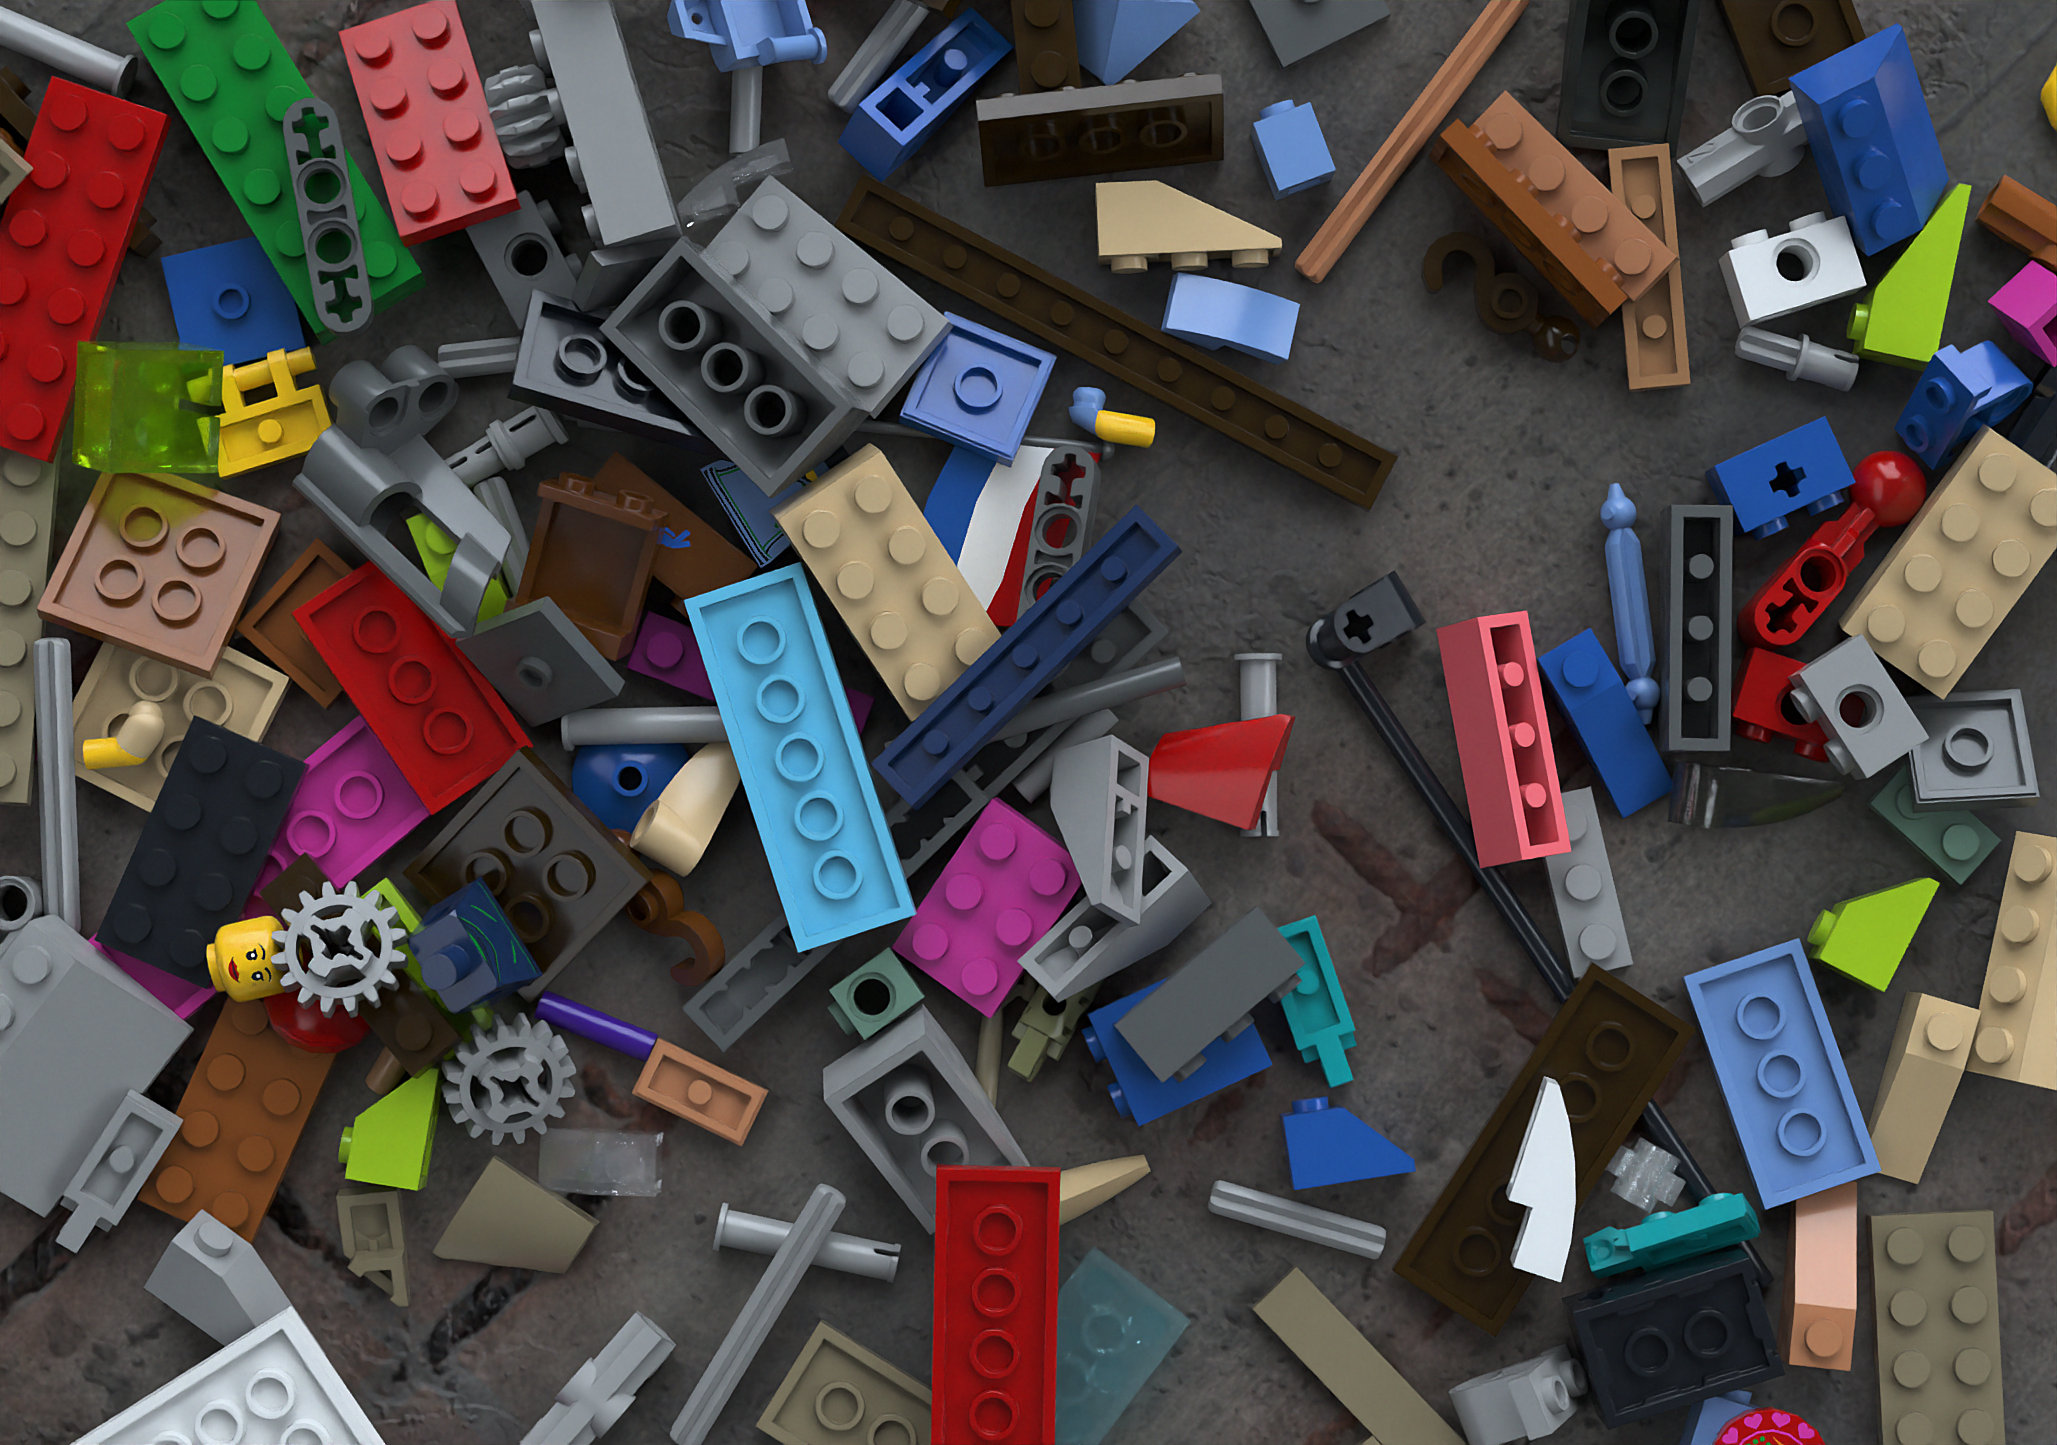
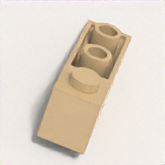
(1161, 224)

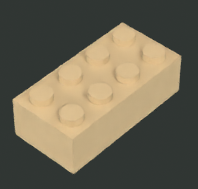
(1960, 563)
(887, 578)

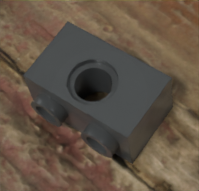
(507, 236)

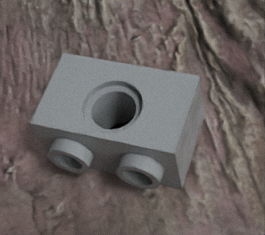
(1889, 724)

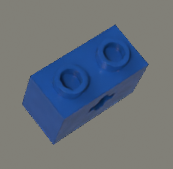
(1807, 454)

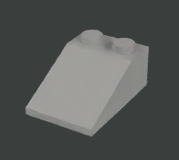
(917, 1107)

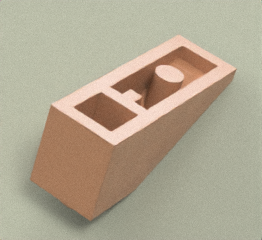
(1820, 1280)

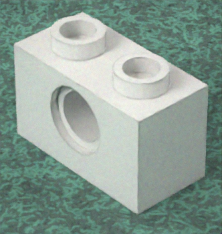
(1827, 259)

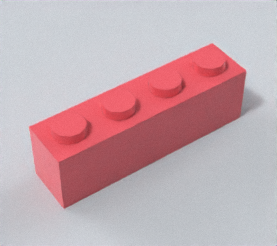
(1503, 739)

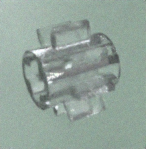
(1645, 1175)

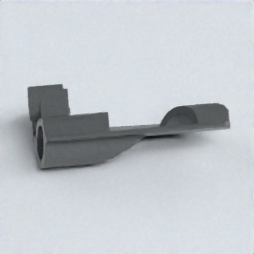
(380, 464)

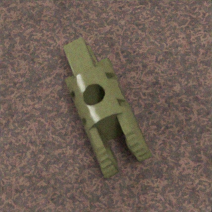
(1047, 1034)

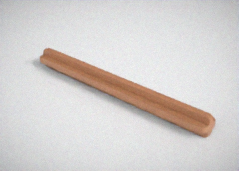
(1408, 137)

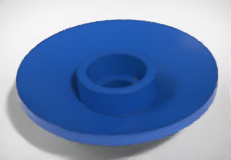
(598, 782)

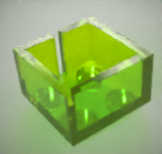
(131, 412)

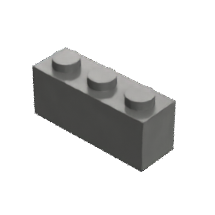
(1211, 996)

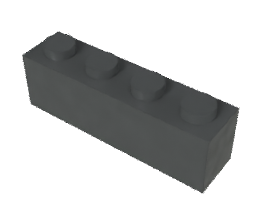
(1695, 629)

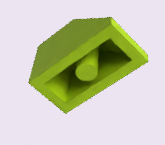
(1871, 932)
(395, 1135)

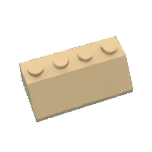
(2019, 992)

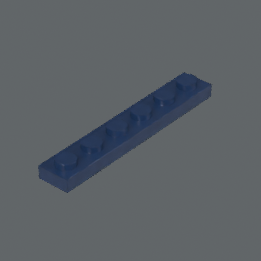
(1026, 657)

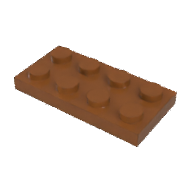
(1542, 240)
(238, 1123)

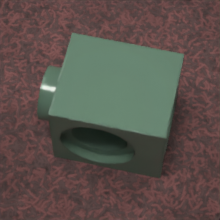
(902, 989)

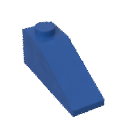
(923, 94)
(1604, 722)

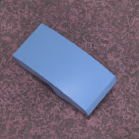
(1231, 315)

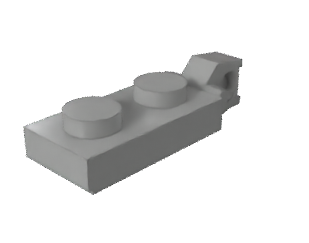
(116, 1167)

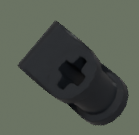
(1363, 623)

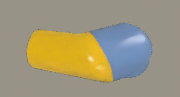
(1109, 425)

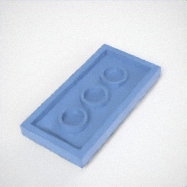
(1780, 1074)

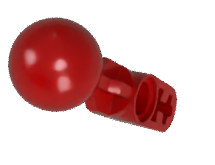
(1885, 495)

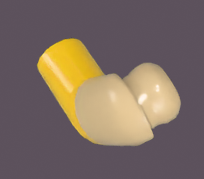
(133, 742)

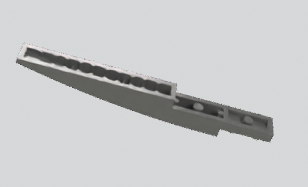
(771, 961)

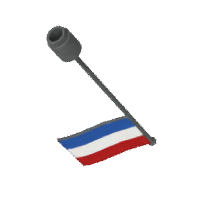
(986, 512)

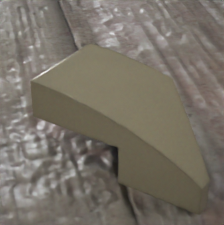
(376, 1237)

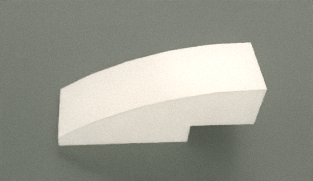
(1546, 1185)

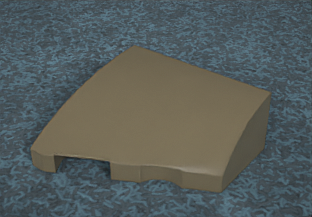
(515, 1224)

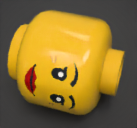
(242, 959)

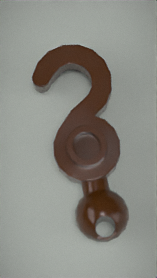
(661, 912)

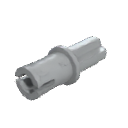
(1798, 357)

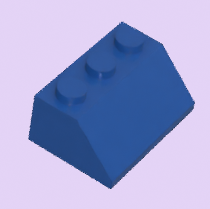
(1872, 139)

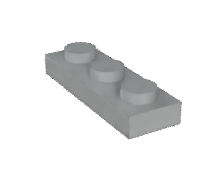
(1586, 891)

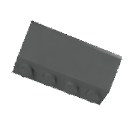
(734, 368)

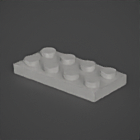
(829, 294)

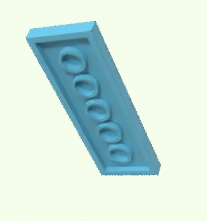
(800, 757)

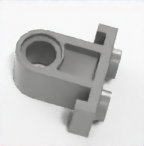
(1521, 1398)

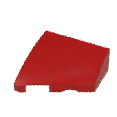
(1220, 768)

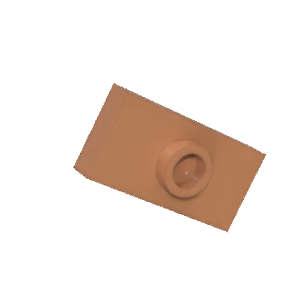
(700, 1091)

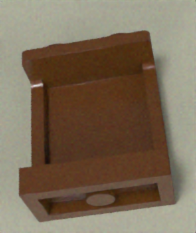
(593, 559)

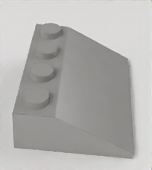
(69, 1053)

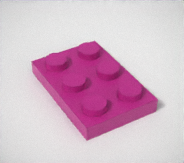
(991, 907)

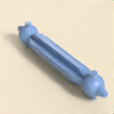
(1630, 602)

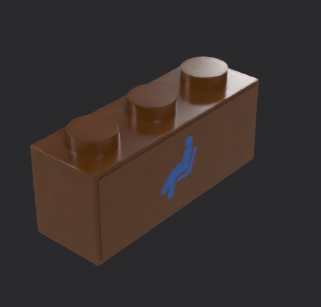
(691, 554)

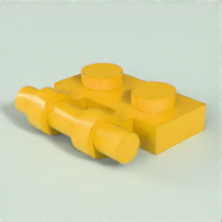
(274, 428)

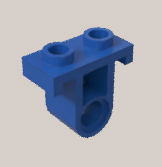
(1958, 397)

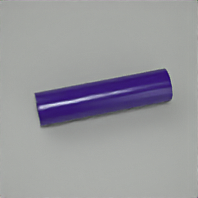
(596, 1026)

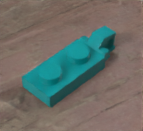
(1317, 1006)
(1673, 1237)

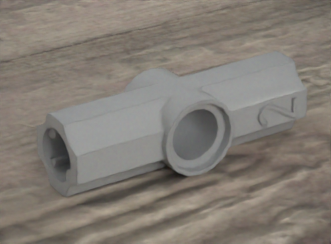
(1763, 141)
(603, 1386)

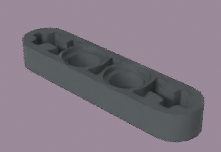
(330, 217)
(1042, 559)

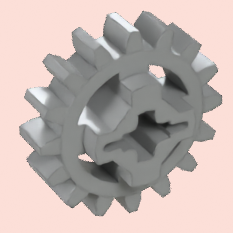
(326, 971)
(506, 1055)

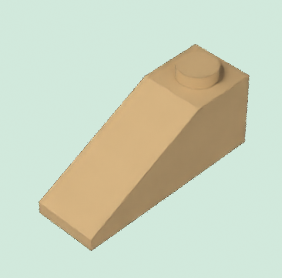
(1919, 1082)

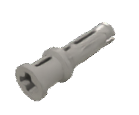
(503, 447)

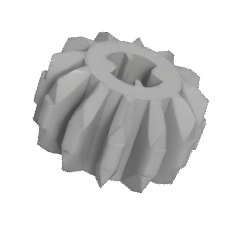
(524, 117)

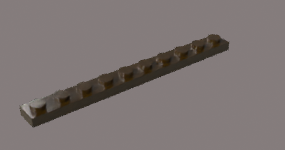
(1115, 343)

